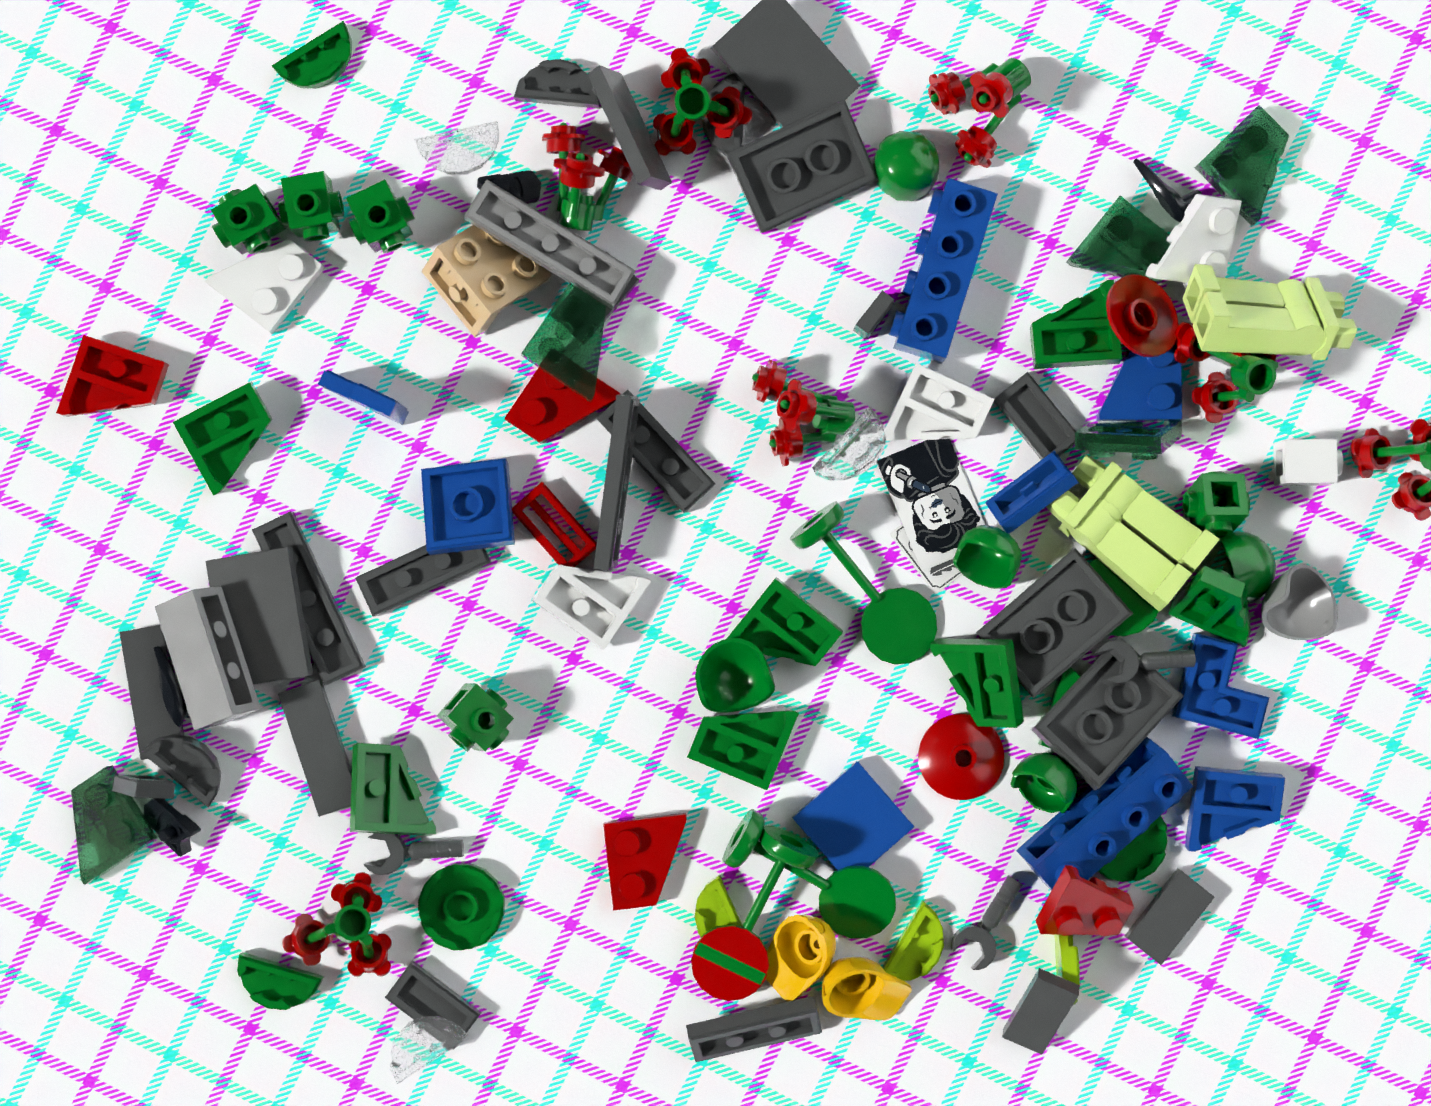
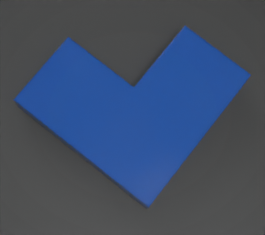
(364, 396)
(1210, 699)

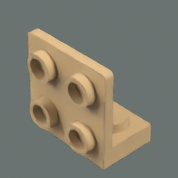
(481, 276)

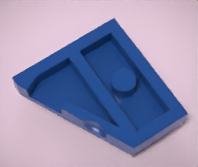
(1145, 390)
(1231, 803)

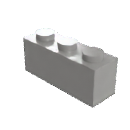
(207, 657)

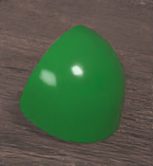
(1250, 562)
(733, 676)

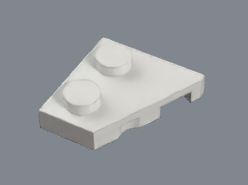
(1200, 238)
(268, 282)
(937, 409)
(590, 600)

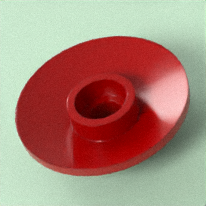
(1142, 315)
(938, 755)

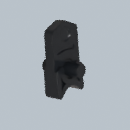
(521, 184)
(170, 825)

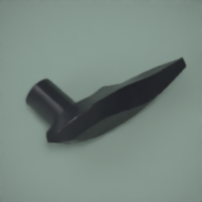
(1167, 196)
(170, 690)

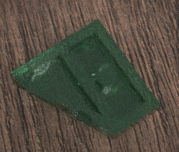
(1246, 162)
(1121, 243)
(570, 341)
(1129, 437)
(106, 825)

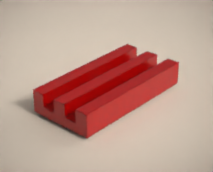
(530, 500)

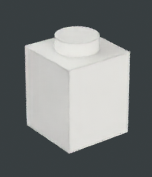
(1307, 462)

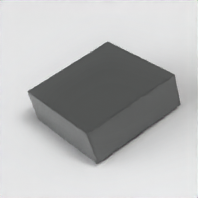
(874, 315)
(144, 786)

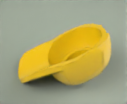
(794, 965)
(862, 990)

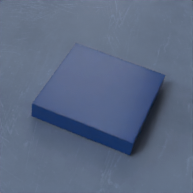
(467, 506)
(853, 820)

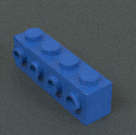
(944, 270)
(1107, 818)

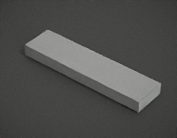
(549, 244)

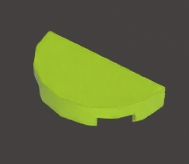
(715, 907)
(917, 947)
(1067, 959)

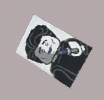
(931, 499)

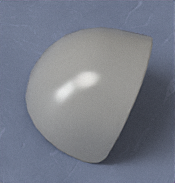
(1300, 605)

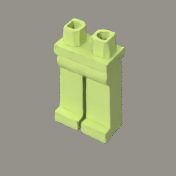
(1266, 316)
(1132, 532)

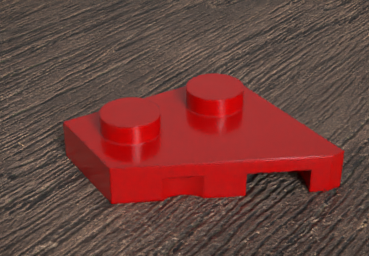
(110, 379)
(551, 407)
(641, 857)
(1083, 907)

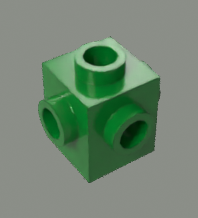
(373, 205)
(310, 206)
(246, 220)
(1217, 502)
(476, 718)

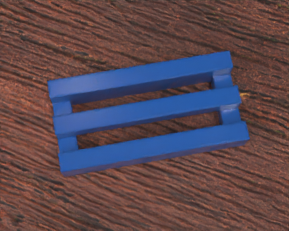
(1031, 492)

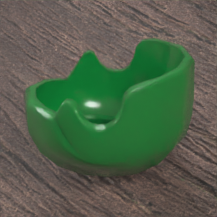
(906, 165)
(988, 557)
(1045, 782)

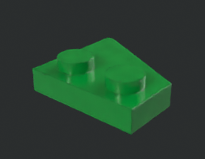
(1076, 334)
(224, 433)
(1215, 604)
(787, 626)
(985, 678)
(744, 744)
(385, 794)

